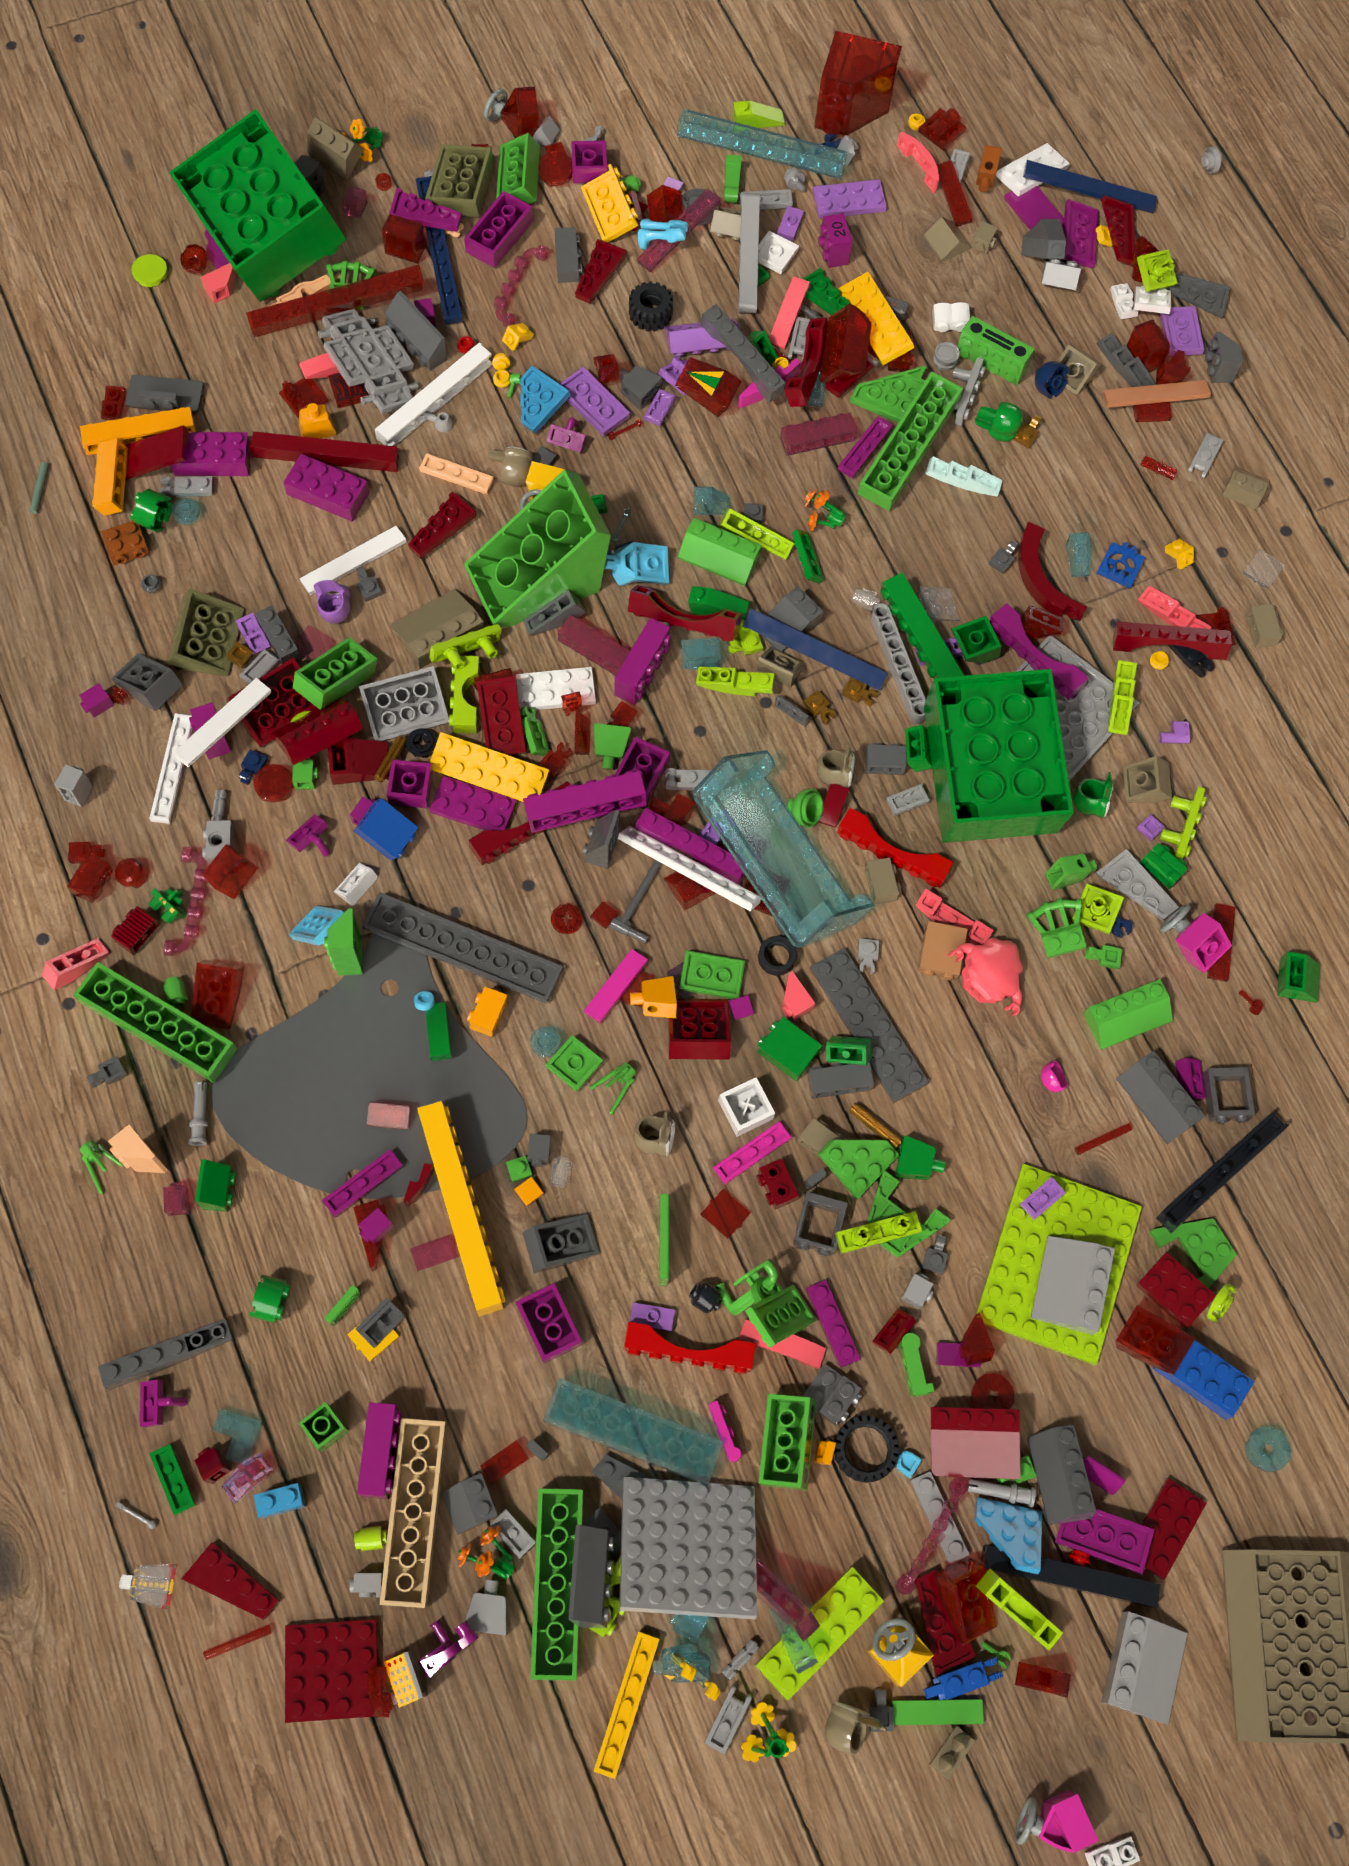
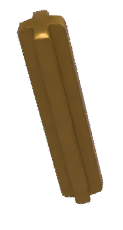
(392, 754)
(875, 1125)

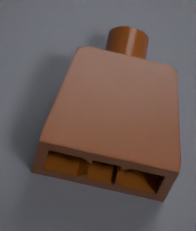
(988, 171)

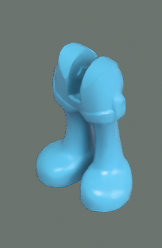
(674, 232)

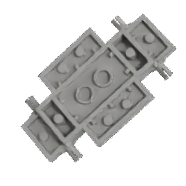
(369, 358)

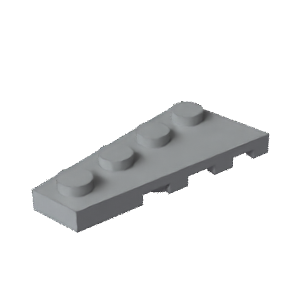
(1137, 884)

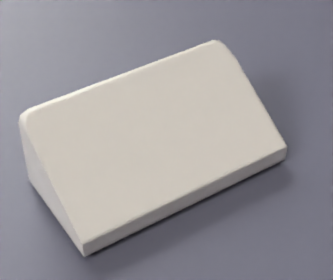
(356, 884)

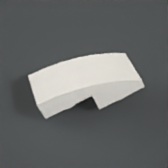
(1123, 301)
(1114, 1854)

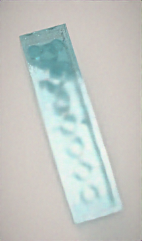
(633, 1432)

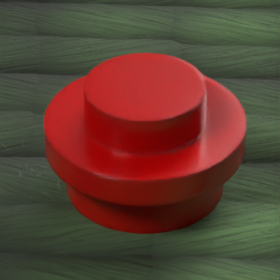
(465, 344)
(1079, 1558)

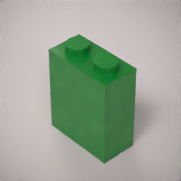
(788, 1048)

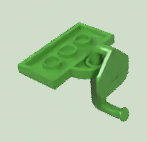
(776, 1311)

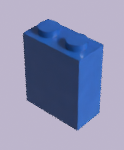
(386, 829)

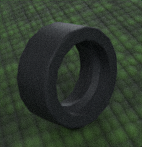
(777, 970)

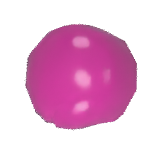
(1053, 1077)

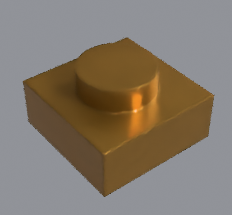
(239, 654)

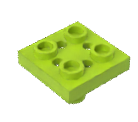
(1161, 270)
(1100, 903)

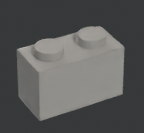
(73, 785)

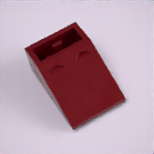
(356, 760)

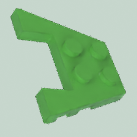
(884, 1209)
(1204, 1246)

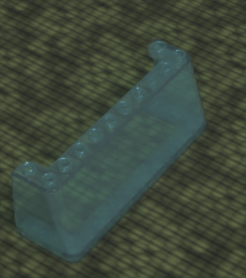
(775, 850)

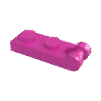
(725, 1432)

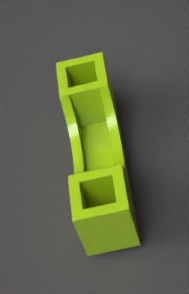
(464, 715)
(1019, 1609)

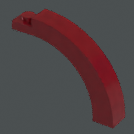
(1036, 582)

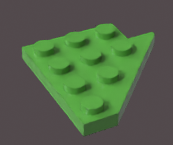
(890, 394)

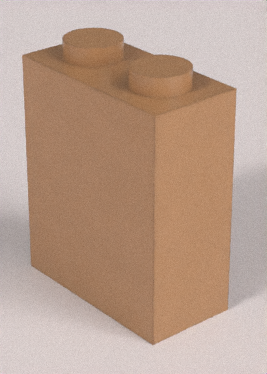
(937, 943)

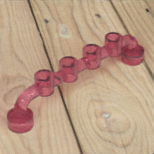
(514, 277)
(194, 911)
(905, 1584)

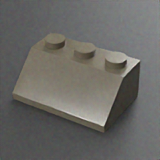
(332, 148)

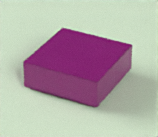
(741, 1007)

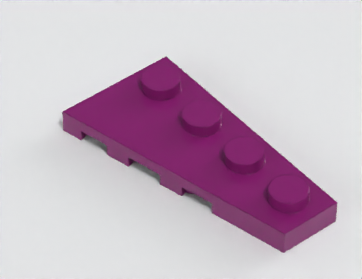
(424, 212)

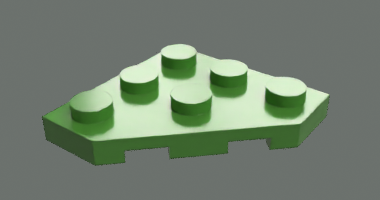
(858, 1161)

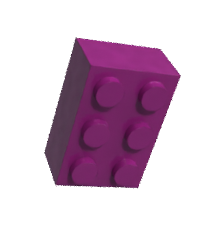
(648, 760)
(548, 1323)

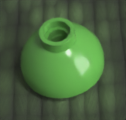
(806, 807)

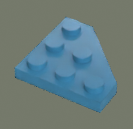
(539, 398)
(1013, 1530)

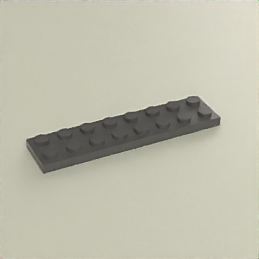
(867, 1019)

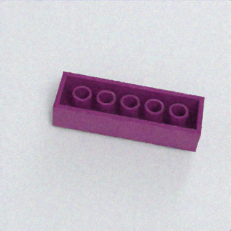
(585, 801)

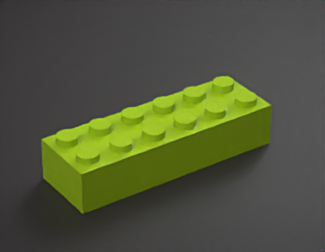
(840, 1614)

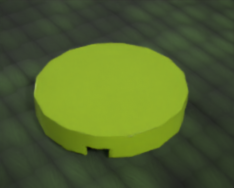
(149, 270)
(1221, 1302)

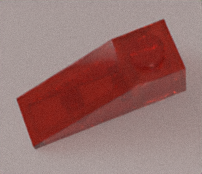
(362, 1212)

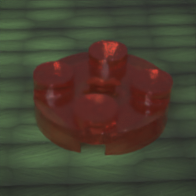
(997, 1384)

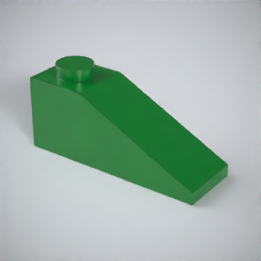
(708, 601)

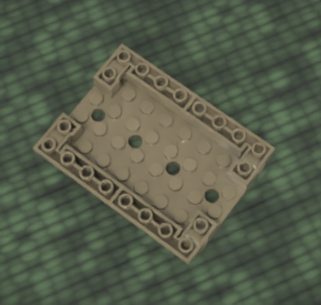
(1270, 1646)

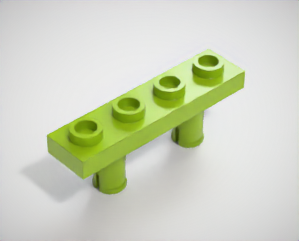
(458, 645)
(1191, 807)
(878, 1232)

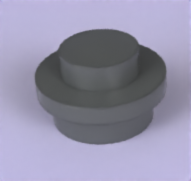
(151, 583)

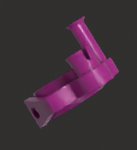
(446, 1651)

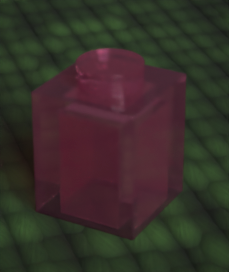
(354, 202)
(176, 1199)

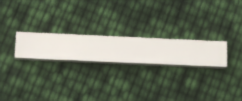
(689, 868)

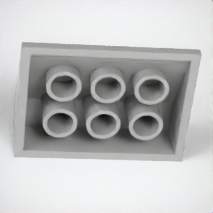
(404, 703)
(1073, 1284)
(1144, 1667)

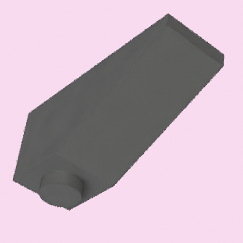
(554, 613)

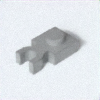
(868, 953)

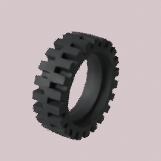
(892, 1447)

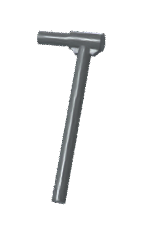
(622, 924)

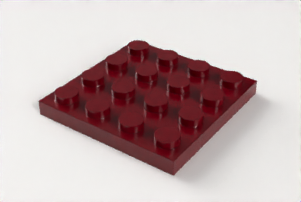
(329, 1670)

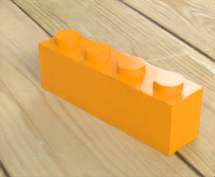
(110, 477)

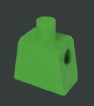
(610, 743)
(1069, 871)

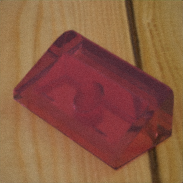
(433, 1253)

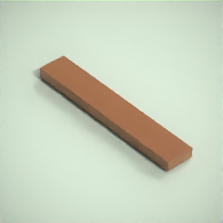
(1156, 393)

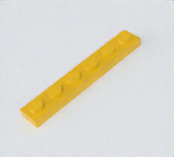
(626, 1705)

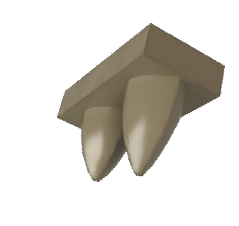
(952, 1752)

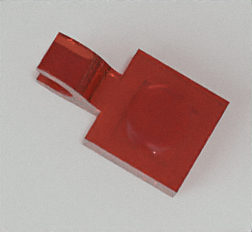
(78, 851)

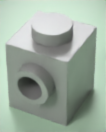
(918, 1291)

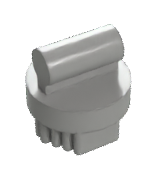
(795, 179)

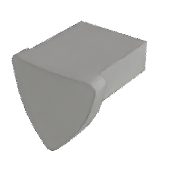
(546, 132)
(848, 144)

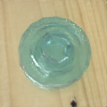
(185, 511)
(545, 1042)

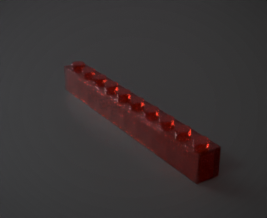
(335, 300)

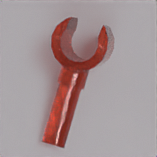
(1256, 1005)

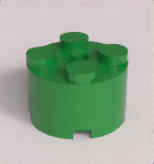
(151, 510)
(269, 1299)

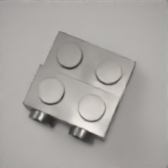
(833, 1395)

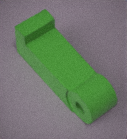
(732, 178)
(913, 1366)

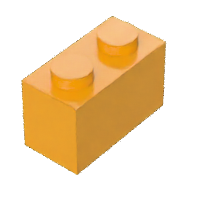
(487, 1011)

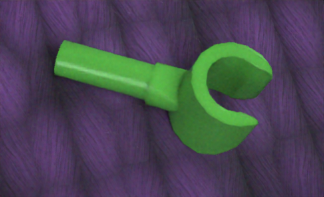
(514, 379)
(1000, 1655)

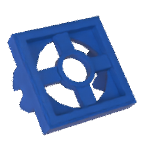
(1118, 575)

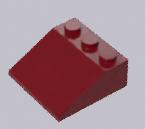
(700, 1030)

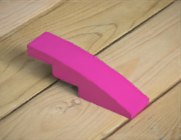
(752, 395)

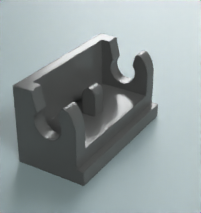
(380, 1323)

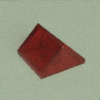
(664, 204)
(229, 872)

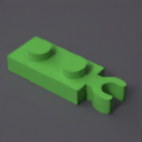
(534, 732)

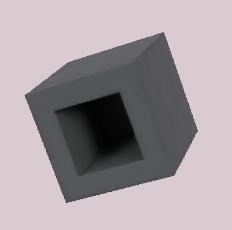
(539, 1149)

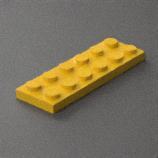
(887, 334)
(487, 768)

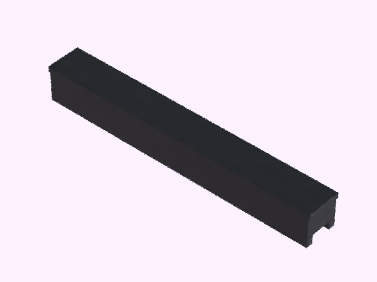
(1221, 1172)
(1078, 1578)

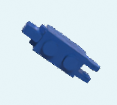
(962, 1680)

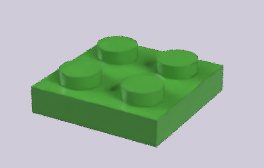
(574, 1063)

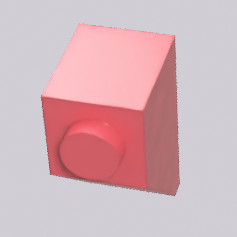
(796, 999)

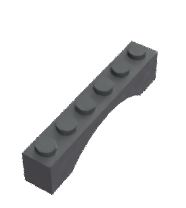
(725, 331)

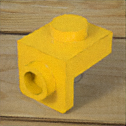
(516, 334)
(1181, 552)

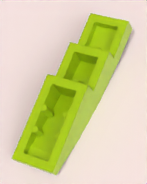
(1122, 697)

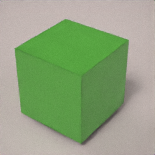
(323, 1427)

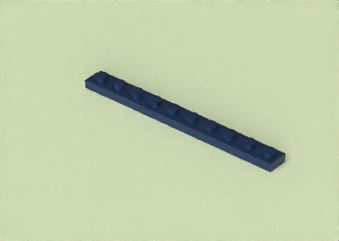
(441, 264)

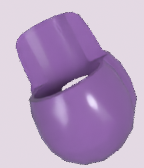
(332, 607)

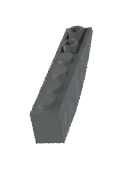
(164, 1355)

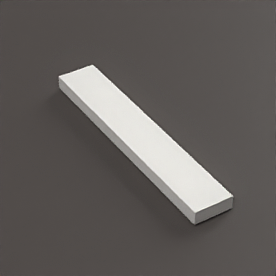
(355, 558)
(222, 722)
(171, 771)

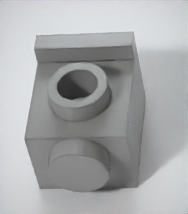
(366, 1584)

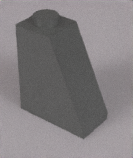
(1045, 240)

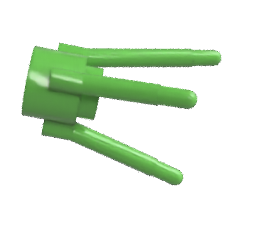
(622, 1074)
(92, 1153)

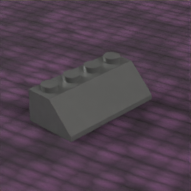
(416, 332)
(1160, 1097)
(1061, 1475)
(591, 1577)

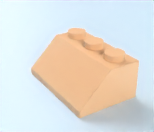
(134, 1152)

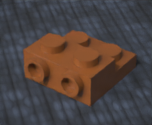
(125, 542)

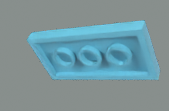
(315, 925)

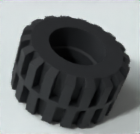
(654, 295)

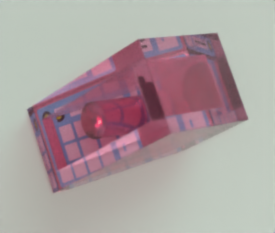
(246, 1477)

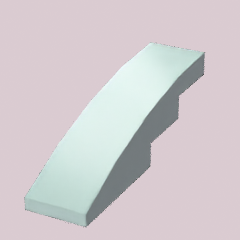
(963, 477)

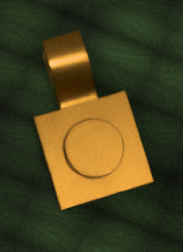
(1028, 434)

